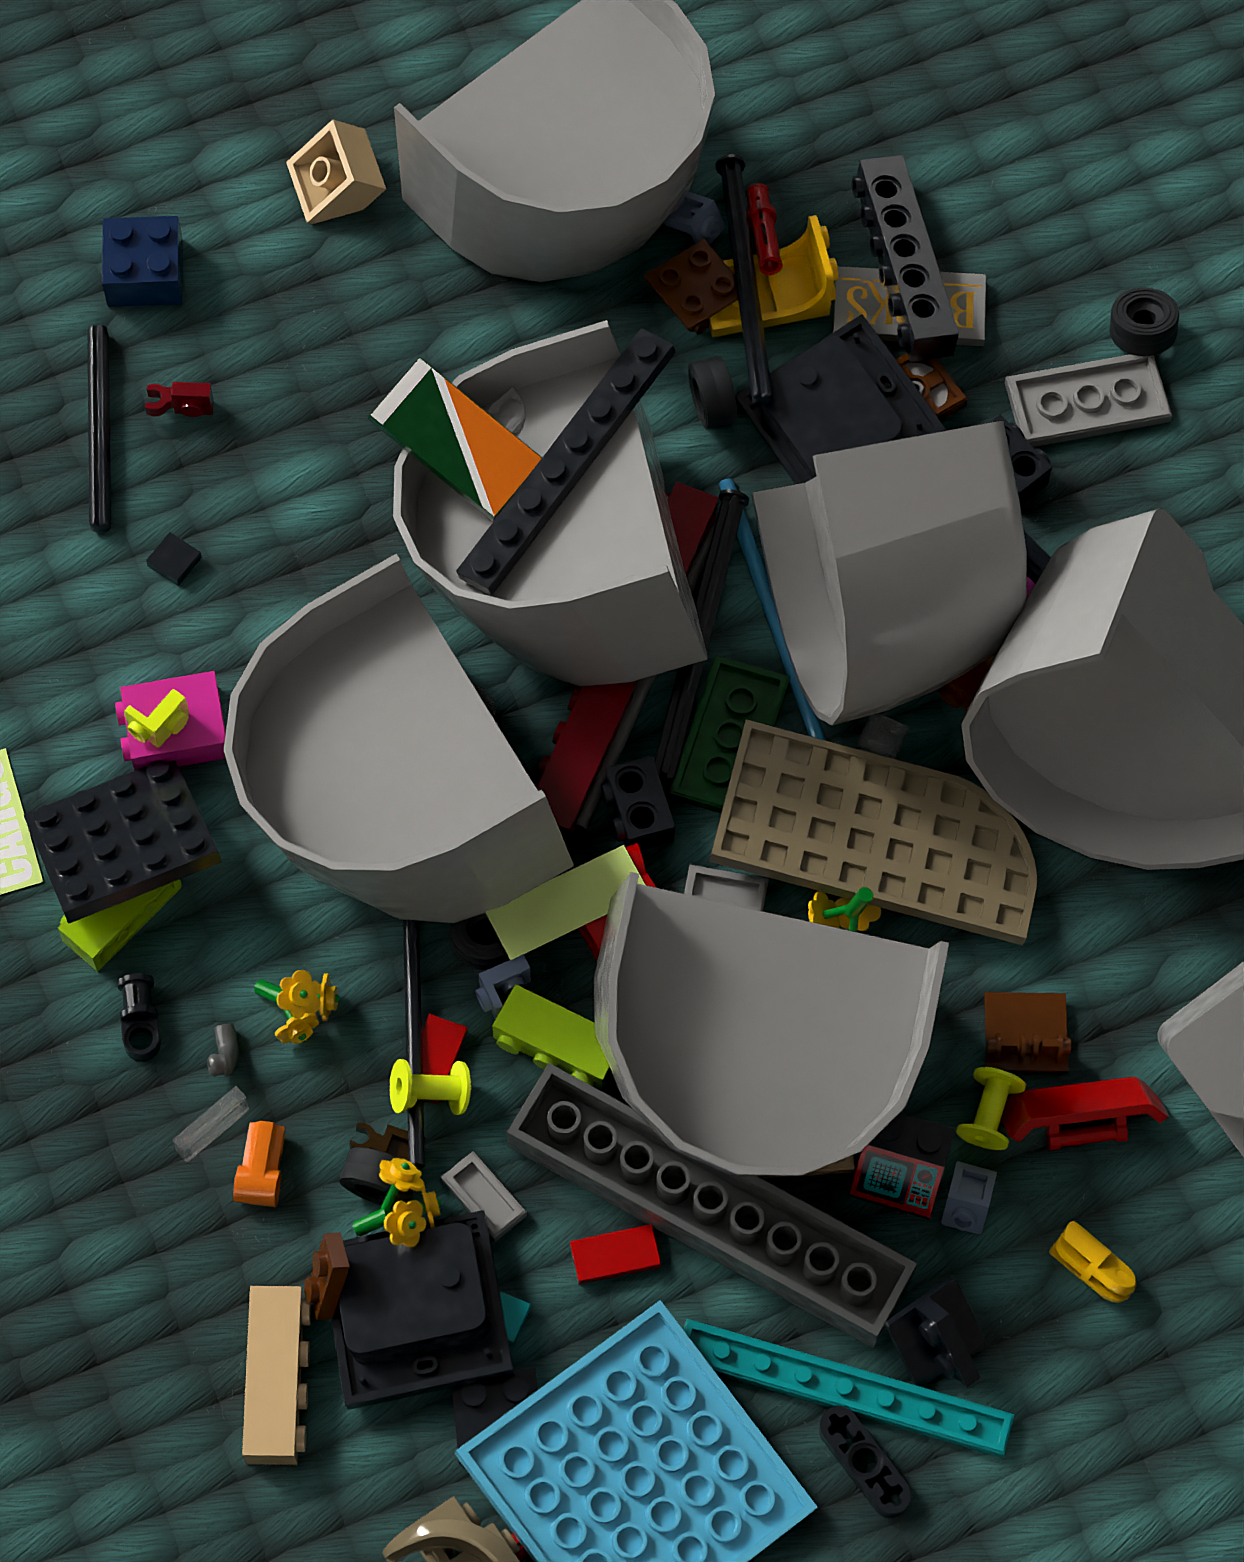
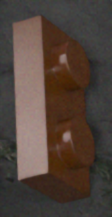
(327, 1277)

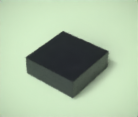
(174, 559)

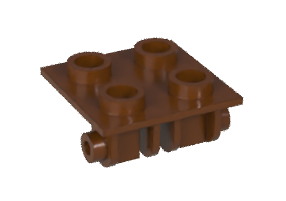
(694, 285)
(1026, 1032)

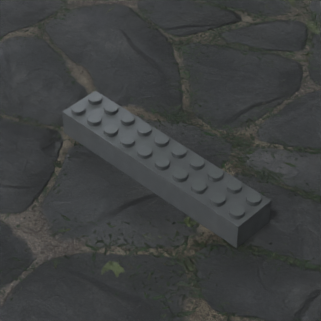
(721, 1215)

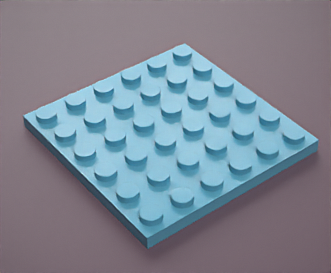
(636, 1459)

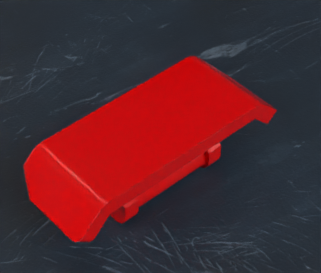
(1081, 1103)

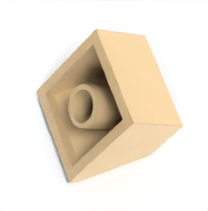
(335, 173)

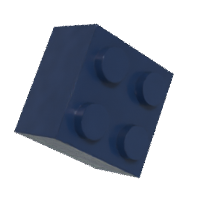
(142, 261)

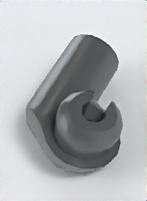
(228, 1051)

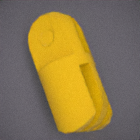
(1094, 1263)

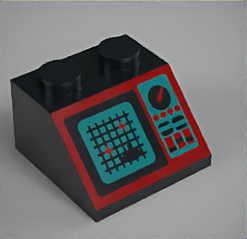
(903, 1165)

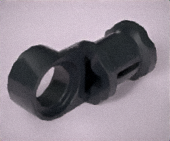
(138, 1016)

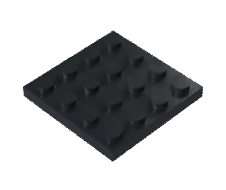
(121, 839)

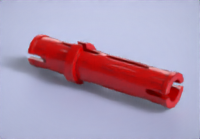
(758, 203)

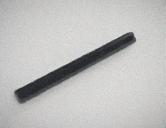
(99, 428)

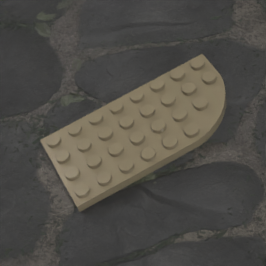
(879, 823)

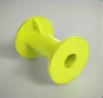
(408, 1087)
(991, 1106)

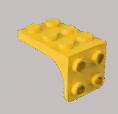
(795, 293)

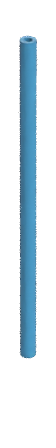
(763, 589)

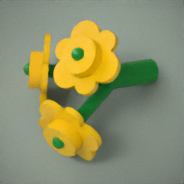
(846, 913)
(300, 1001)
(405, 1218)

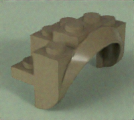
(452, 1528)

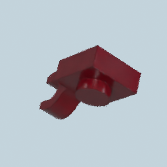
(185, 397)

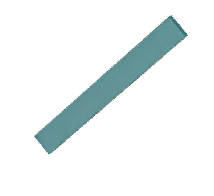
(856, 1389)

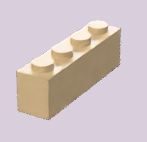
(274, 1375)

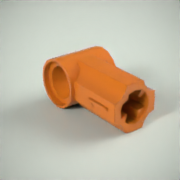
(259, 1175)

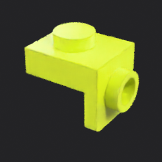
(165, 719)

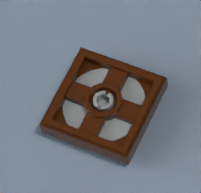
(934, 385)

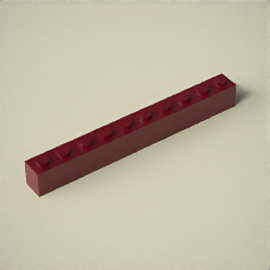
(599, 708)

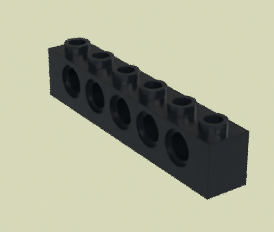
(905, 258)

